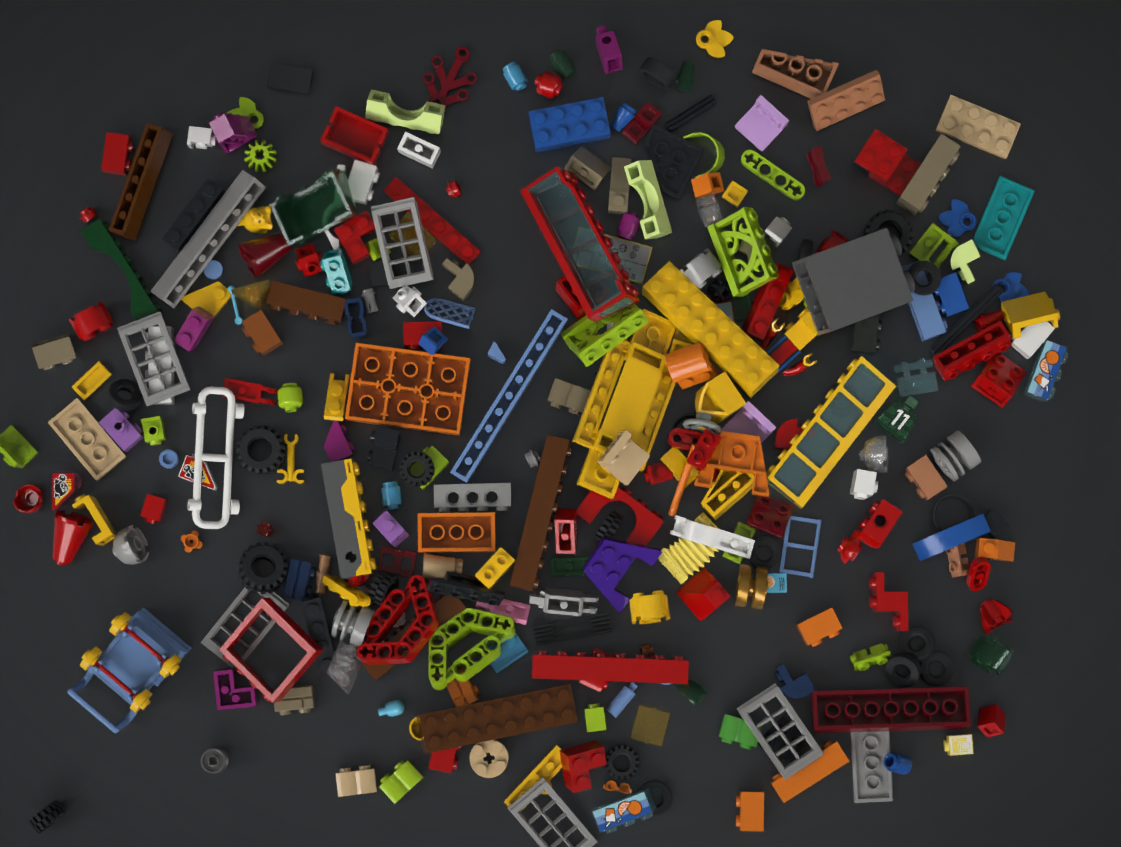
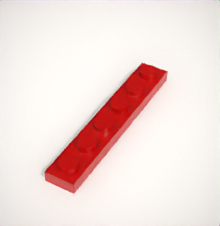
(435, 223)

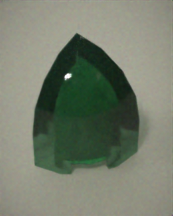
(692, 691)

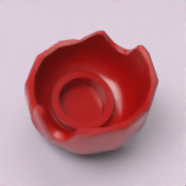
(28, 499)

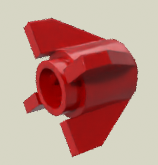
(994, 614)

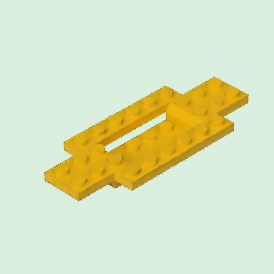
(636, 402)

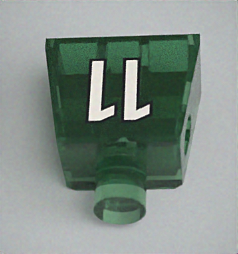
(898, 419)

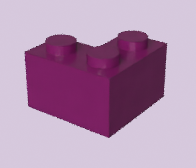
(229, 694)

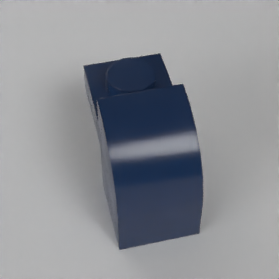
(794, 688)

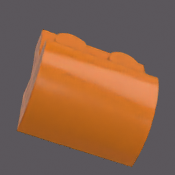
(690, 366)

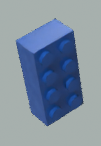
(569, 124)

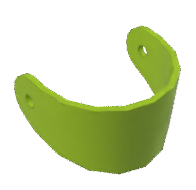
(720, 151)

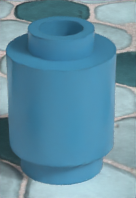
(515, 76)
(391, 495)

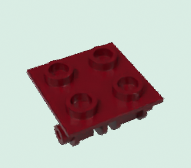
(770, 515)

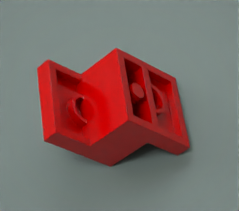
(887, 162)
(889, 601)

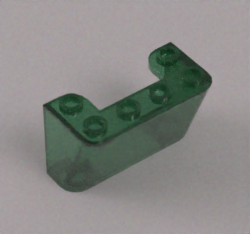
(314, 207)

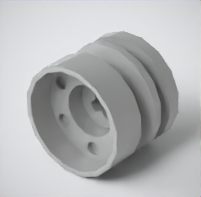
(957, 454)
(352, 622)

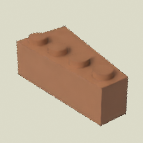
(795, 72)

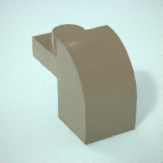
(464, 279)

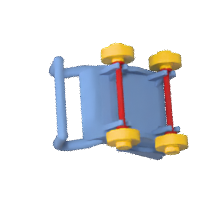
(133, 662)

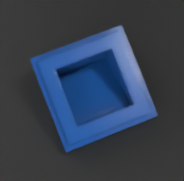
(432, 340)

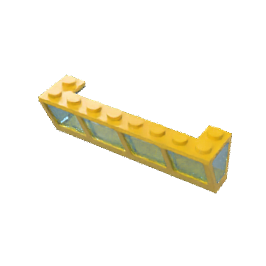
(830, 432)

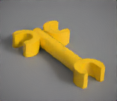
(291, 474)

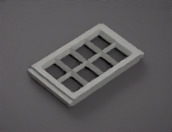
(409, 278)
(166, 392)
(214, 646)
(800, 762)
(529, 796)

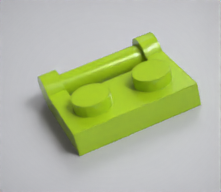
(929, 243)

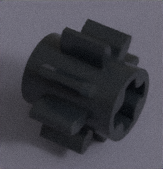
(719, 290)

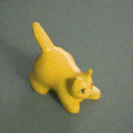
(257, 220)

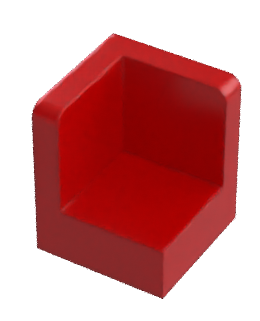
(991, 720)

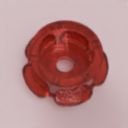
(264, 529)

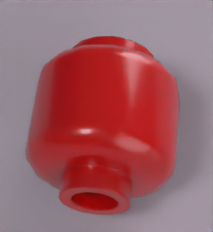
(548, 84)

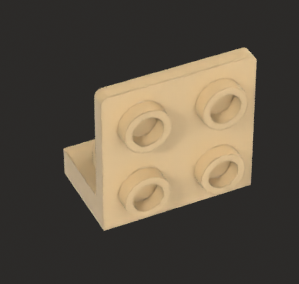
(623, 458)

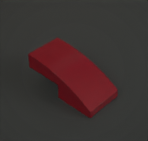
(641, 123)

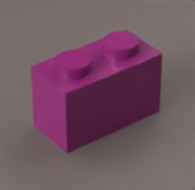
(194, 328)

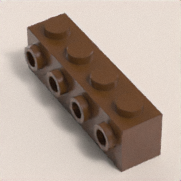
(307, 302)

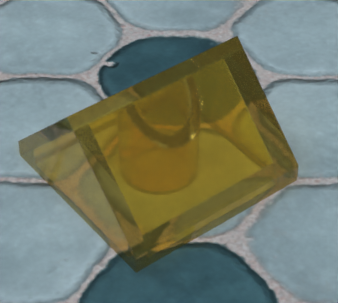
(410, 233)
(253, 294)

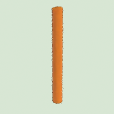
(681, 486)

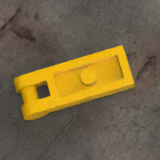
(352, 594)

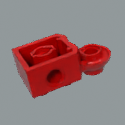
(869, 531)

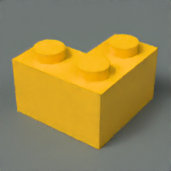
(802, 331)

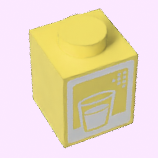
(958, 744)

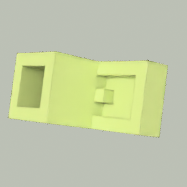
(961, 256)

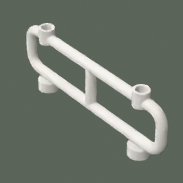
(230, 506)

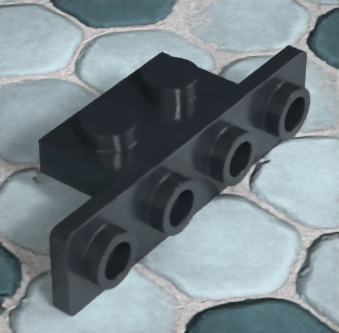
(464, 587)

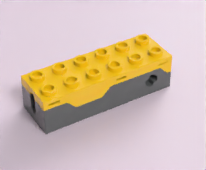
(348, 520)

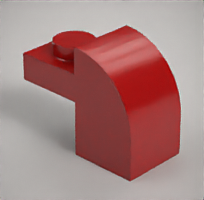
(786, 433)

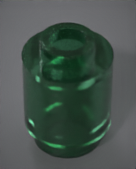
(562, 64)

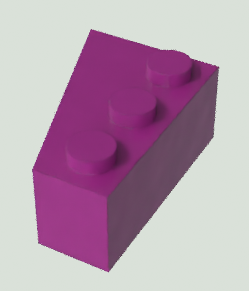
(232, 130)

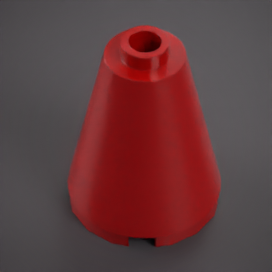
(69, 535)

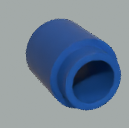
(898, 763)

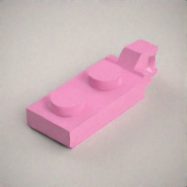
(515, 610)

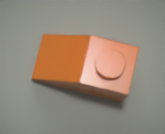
(995, 549)

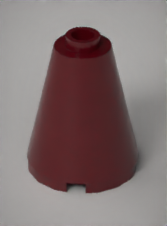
(263, 252)

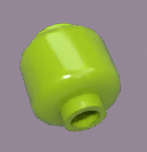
(290, 397)

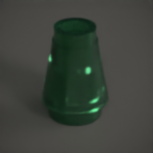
(685, 79)

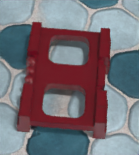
(818, 165)
(398, 555)

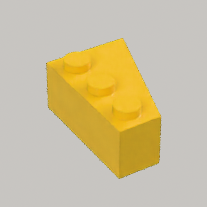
(726, 491)

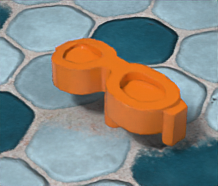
(624, 787)

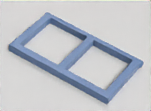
(814, 548)

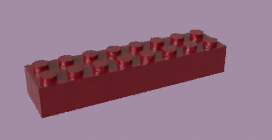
(890, 710)

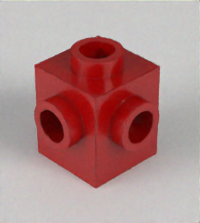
(308, 260)

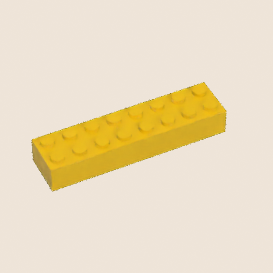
(706, 323)

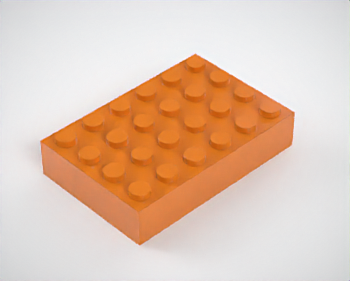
(407, 389)

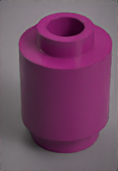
(628, 226)

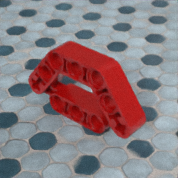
(385, 625)

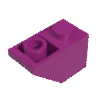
(336, 443)

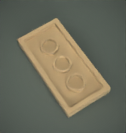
(978, 127)
(87, 439)

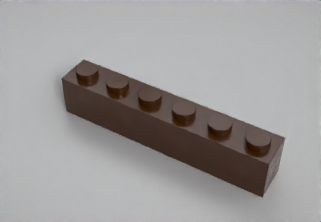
(140, 182)
(446, 609)

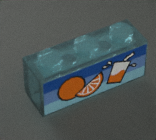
(1046, 371)
(624, 811)

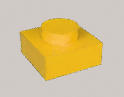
(734, 194)

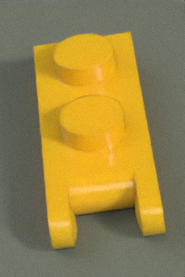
(336, 398)

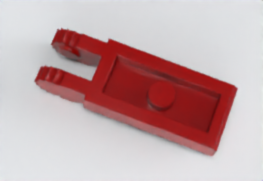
(249, 391)

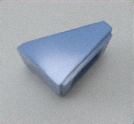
(496, 354)

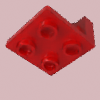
(999, 379)

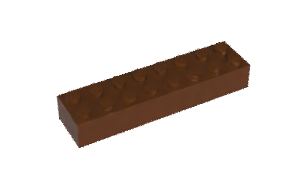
(539, 514)
(496, 718)

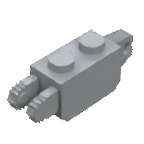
(563, 601)

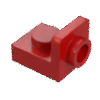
(657, 473)

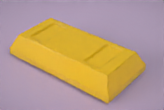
(91, 380)

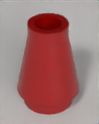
(988, 319)

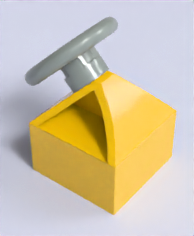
(715, 403)

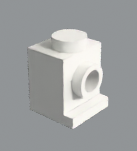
(201, 137)

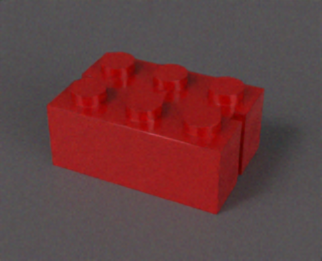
(354, 136)

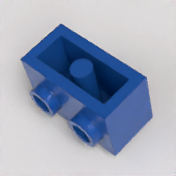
(952, 295)

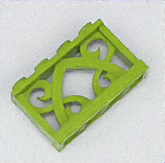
(760, 252)
(585, 330)

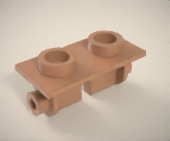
(957, 565)

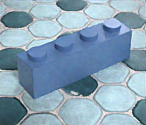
(926, 310)

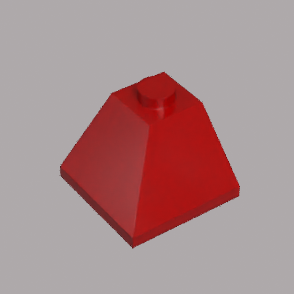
(703, 594)

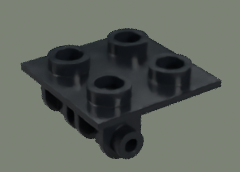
(778, 742)

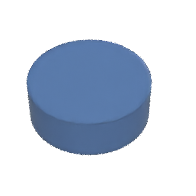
(213, 270)
(168, 458)

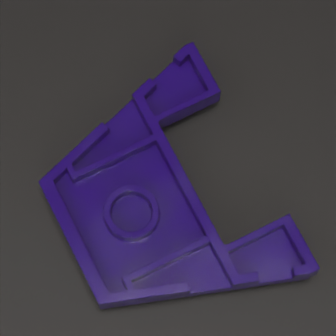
(611, 562)

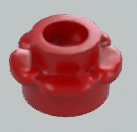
(453, 189)
(87, 214)

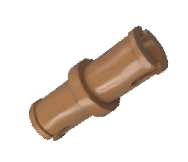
(323, 569)

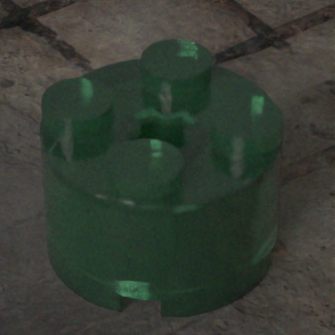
(990, 655)

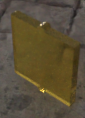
(650, 726)

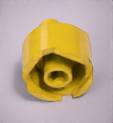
(649, 608)

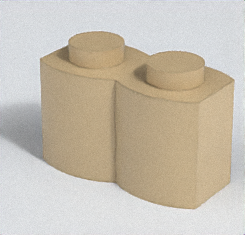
(356, 782)

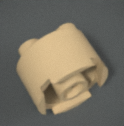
(481, 766)

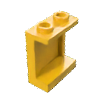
(1029, 311)
(108, 531)
(495, 568)

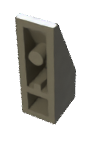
(618, 187)

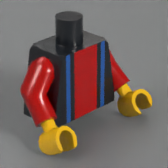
(784, 352)

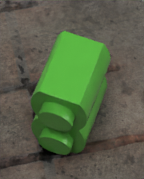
(737, 730)

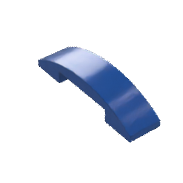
(951, 537)

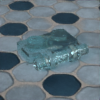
(916, 384)

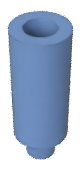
(622, 700)

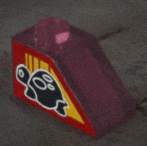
(64, 488)

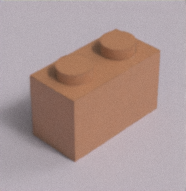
(925, 478)

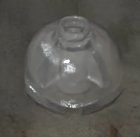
(875, 454)

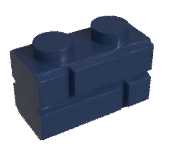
(298, 579)

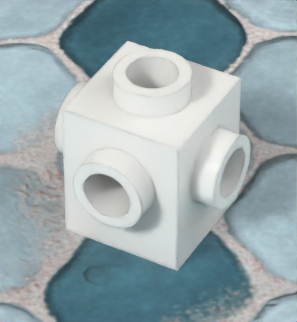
(409, 300)

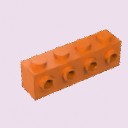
(831, 760)

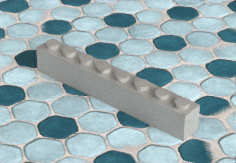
(208, 239)

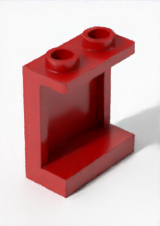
(703, 451)

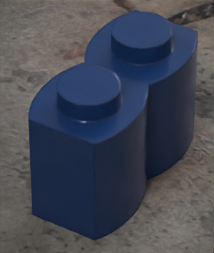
(356, 324)

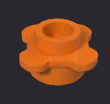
(196, 542)

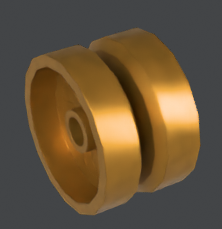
(753, 587)

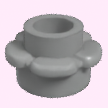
(532, 458)

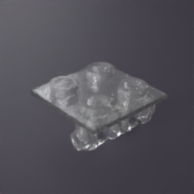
(344, 666)

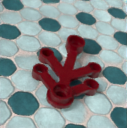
(448, 83)

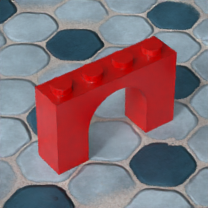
(646, 521)

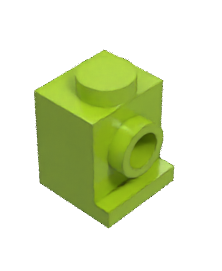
(153, 422)

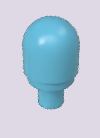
(392, 708)

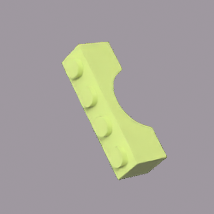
(383, 109)
(655, 218)

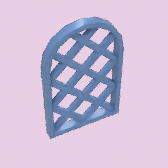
(440, 303)

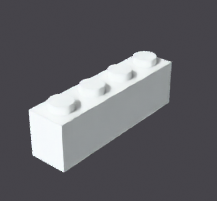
(163, 363)

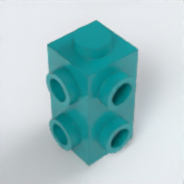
(337, 271)

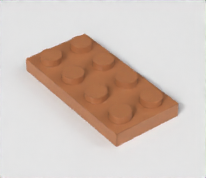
(846, 100)

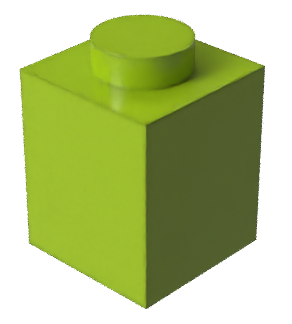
(595, 718)

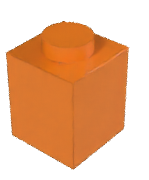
(707, 184)

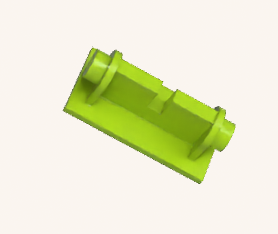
(879, 655)

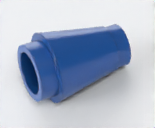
(623, 117)

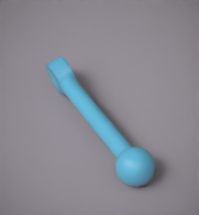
(238, 320)

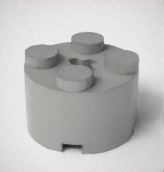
(701, 268)

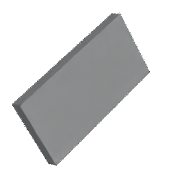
(870, 777)

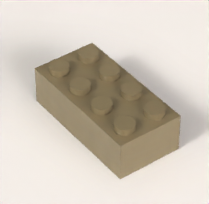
(926, 177)

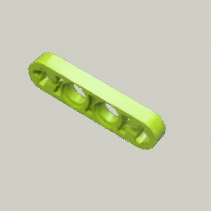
(774, 172)

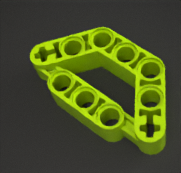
(496, 636)

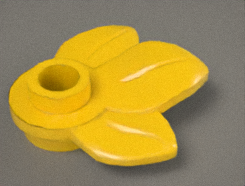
(717, 39)
(792, 295)

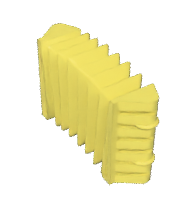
(687, 555)

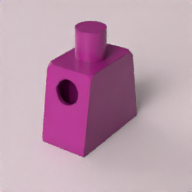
(608, 50)

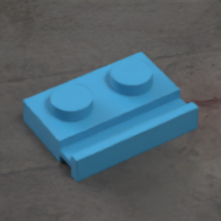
(511, 651)

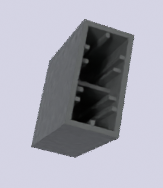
(854, 281)

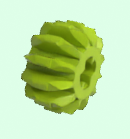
(267, 153)

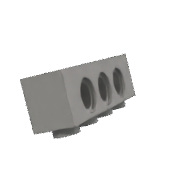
(442, 492)

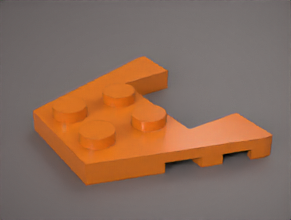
(737, 454)

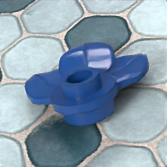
(954, 218)
(1012, 287)

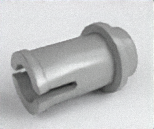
(369, 300)

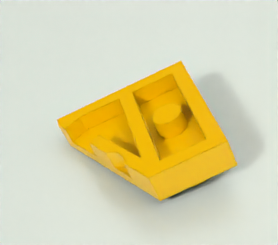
(210, 298)

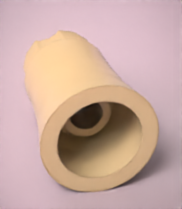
(436, 566)

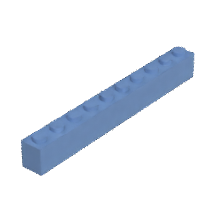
(509, 396)

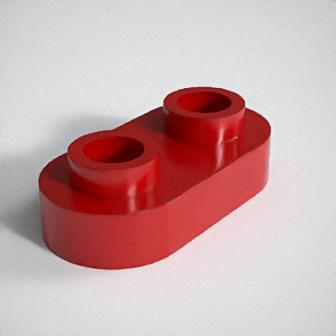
(686, 438)
(978, 573)

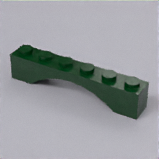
(101, 240)

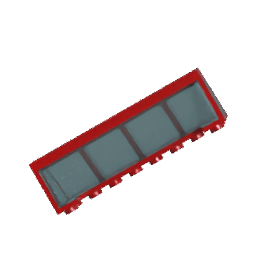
(580, 244)

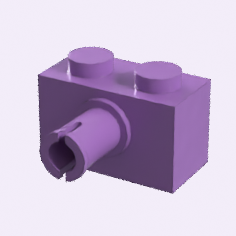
(121, 429)

